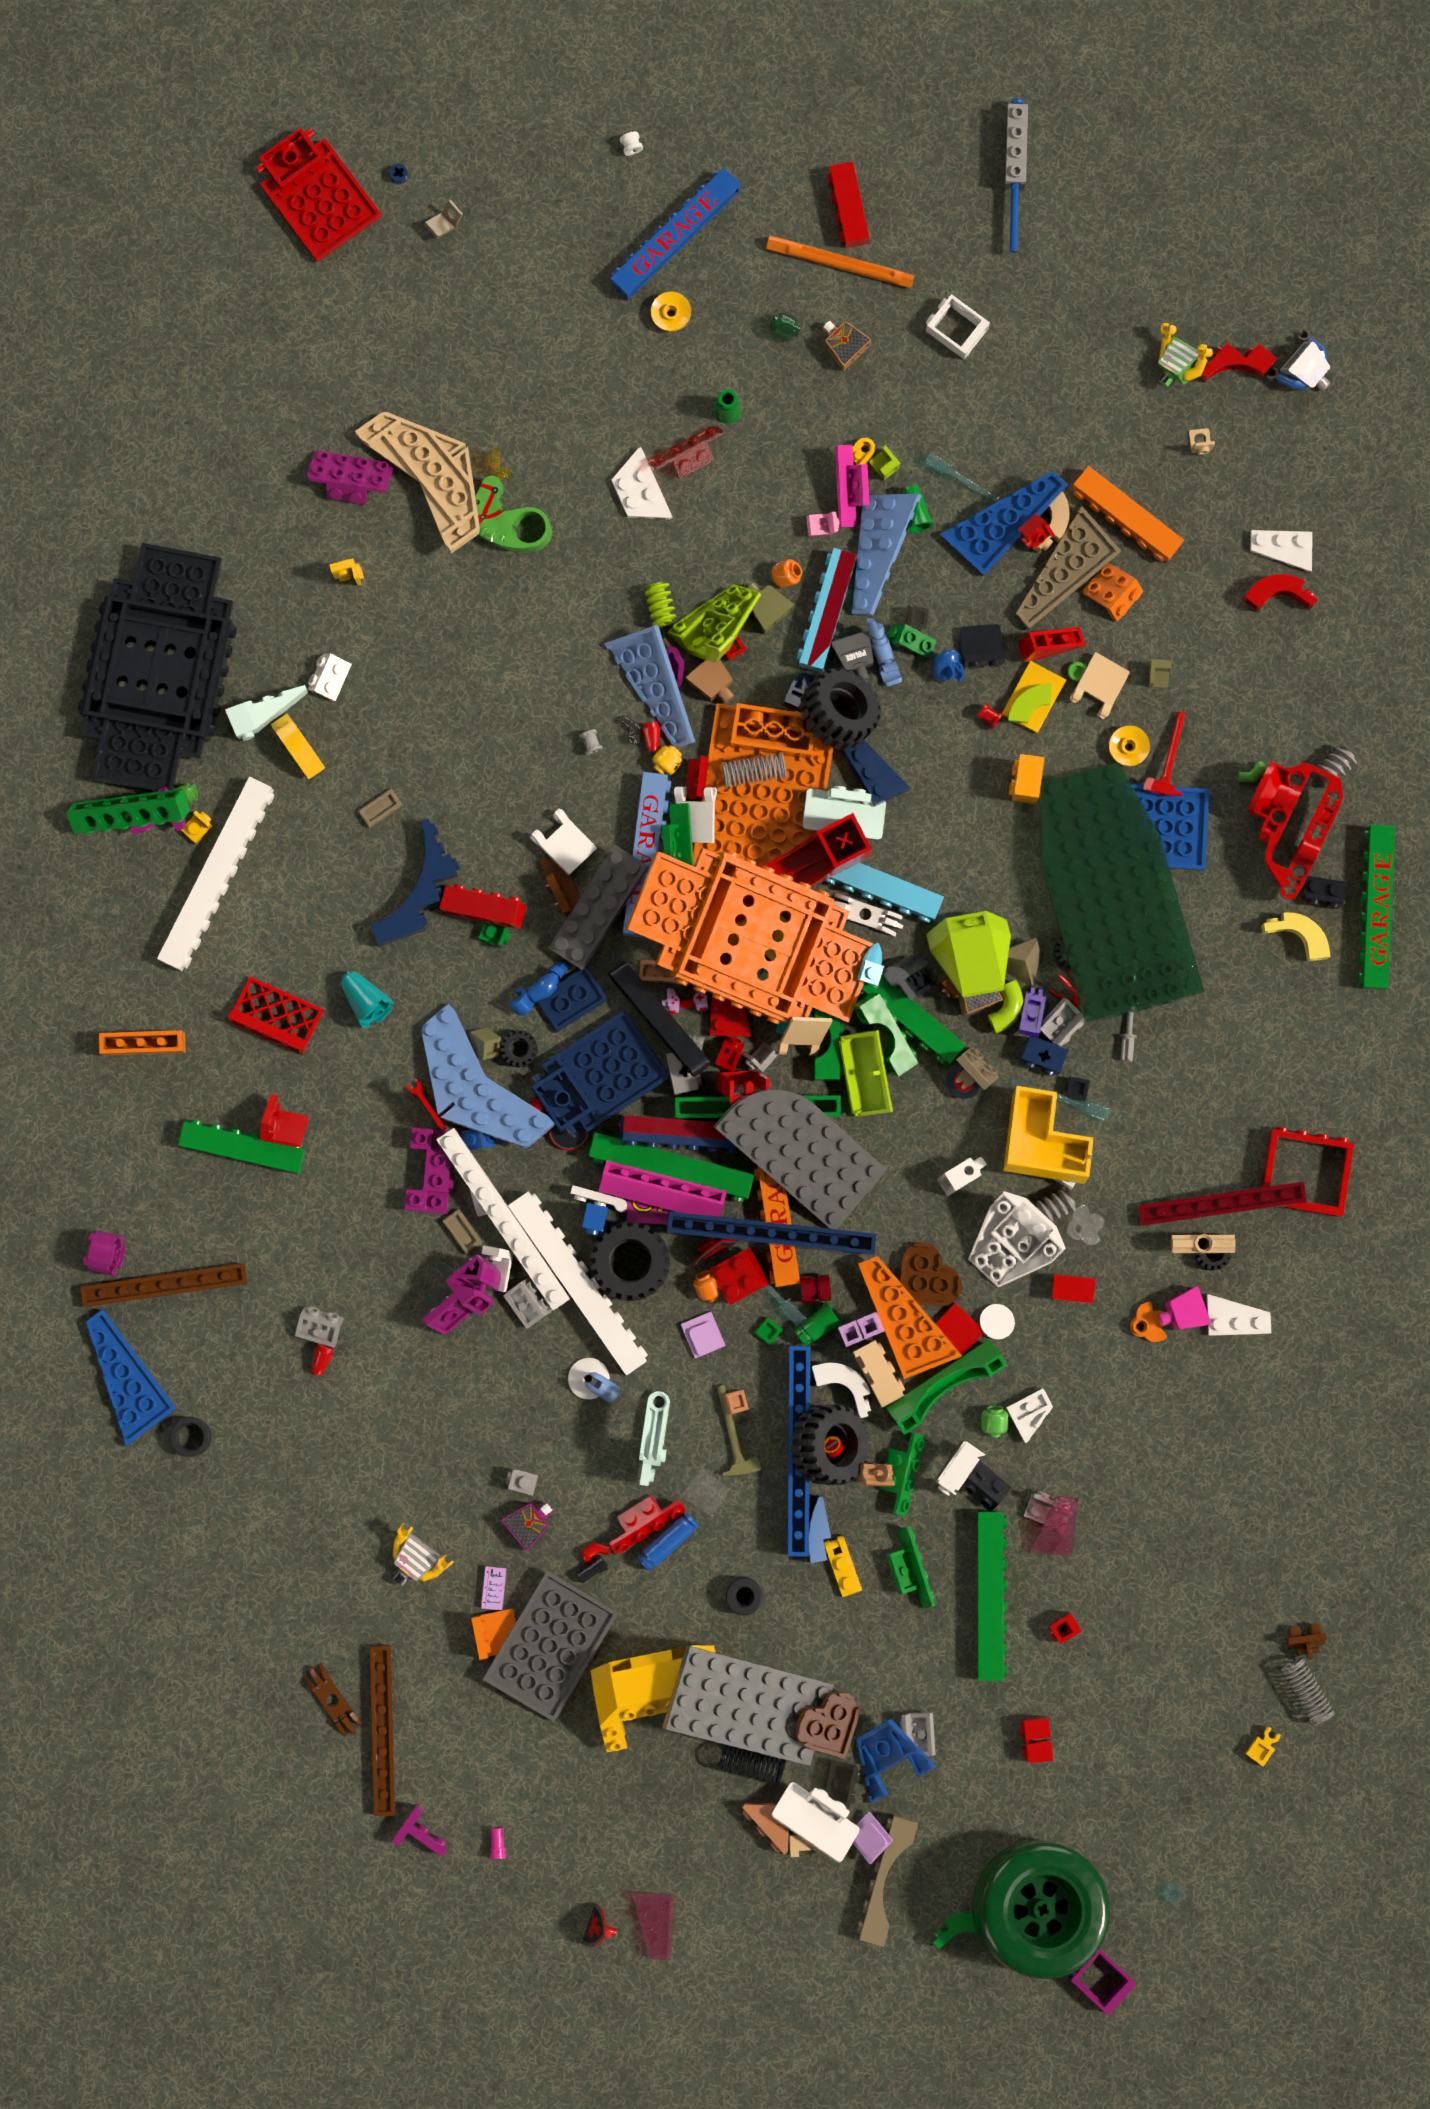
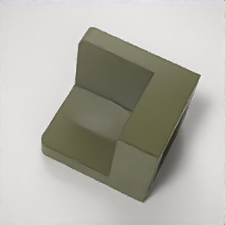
(1159, 673)
(485, 1043)

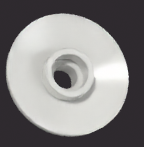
(580, 1370)

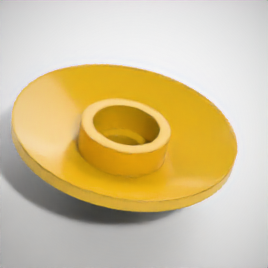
(671, 302)
(1133, 736)

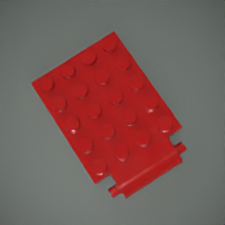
(316, 193)

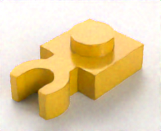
(1261, 1749)

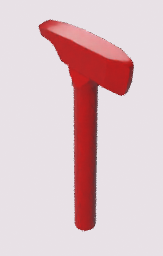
(1163, 786)

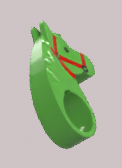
(500, 526)

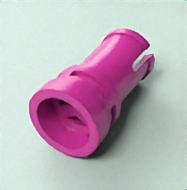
(497, 1844)

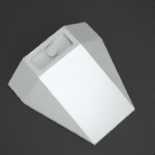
(1014, 1240)

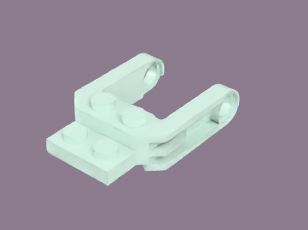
(653, 1437)

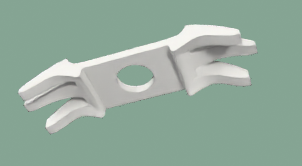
(877, 915)

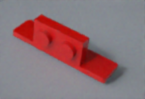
(644, 1520)

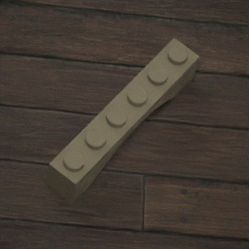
(875, 1924)

